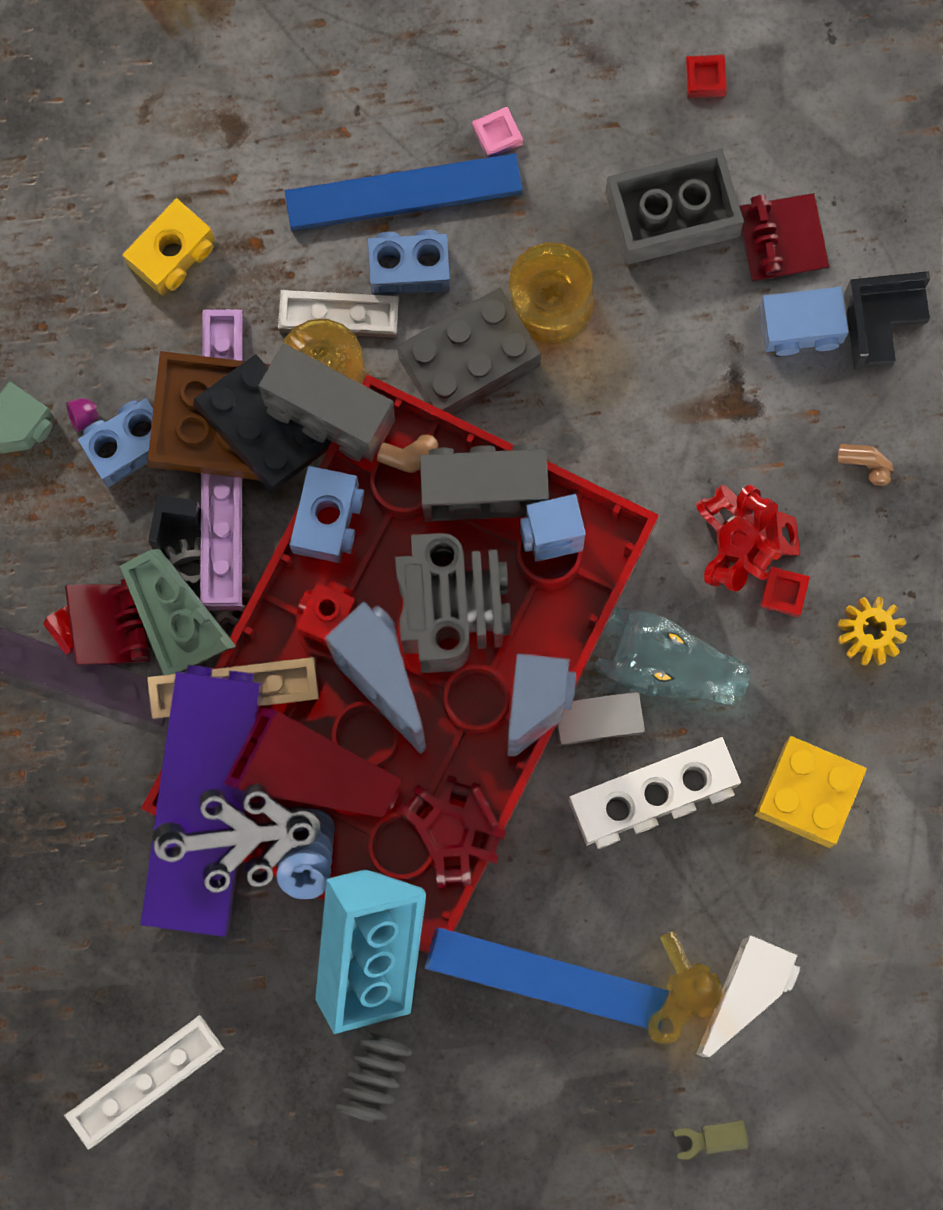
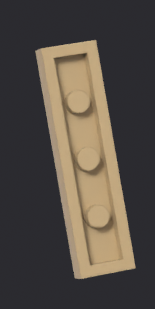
(281, 682)

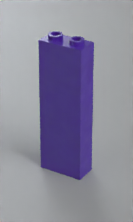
(203, 739)

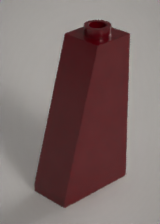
(310, 768)

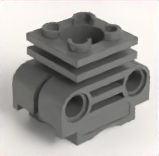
(449, 601)

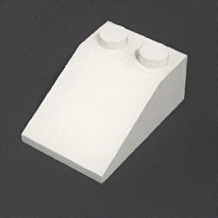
(753, 983)

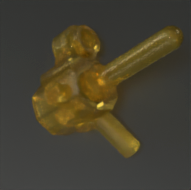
(690, 992)

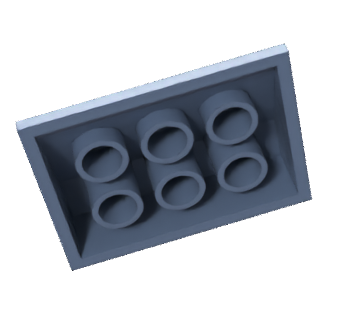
(369, 656)

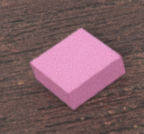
(497, 133)

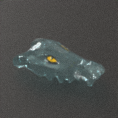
(668, 661)

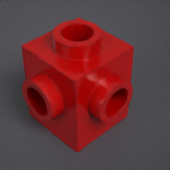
(316, 603)

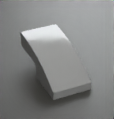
(601, 718)

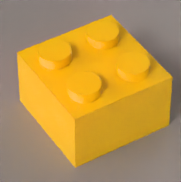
(810, 792)

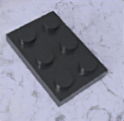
(266, 445)

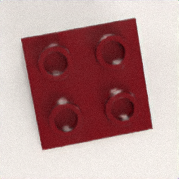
(783, 236)
(105, 625)

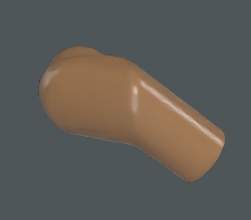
(409, 457)
(870, 457)

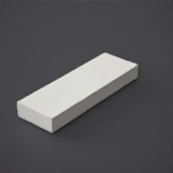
(358, 312)

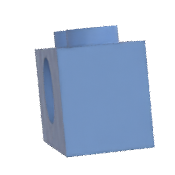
(323, 490)

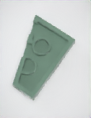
(172, 614)

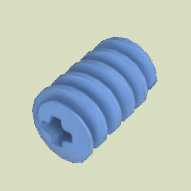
(305, 870)

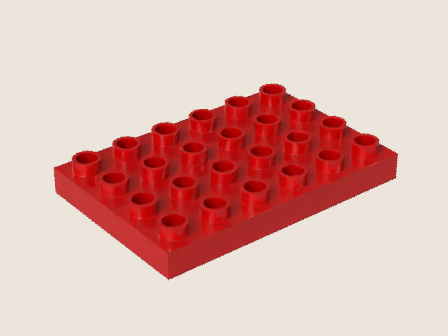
(464, 713)

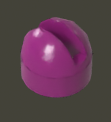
(81, 413)

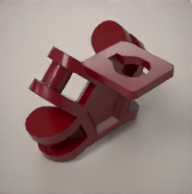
(452, 828)

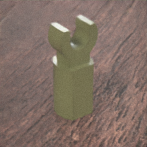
(714, 1138)

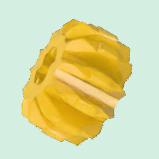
(877, 618)

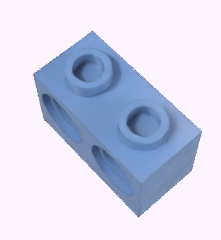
(409, 274)
(131, 450)
(553, 528)

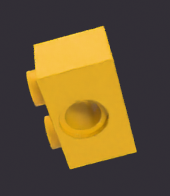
(174, 226)

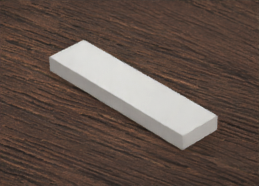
(144, 1082)

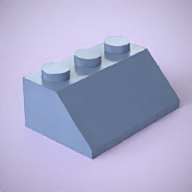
(539, 696)

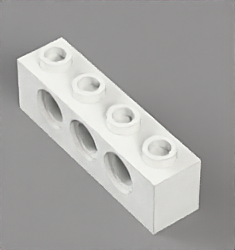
(708, 759)

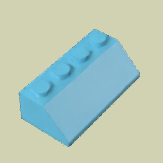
(368, 949)

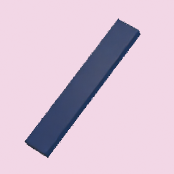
(403, 192)
(543, 978)

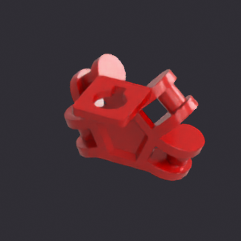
(744, 538)

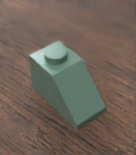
(22, 420)

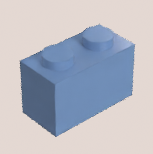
(803, 320)

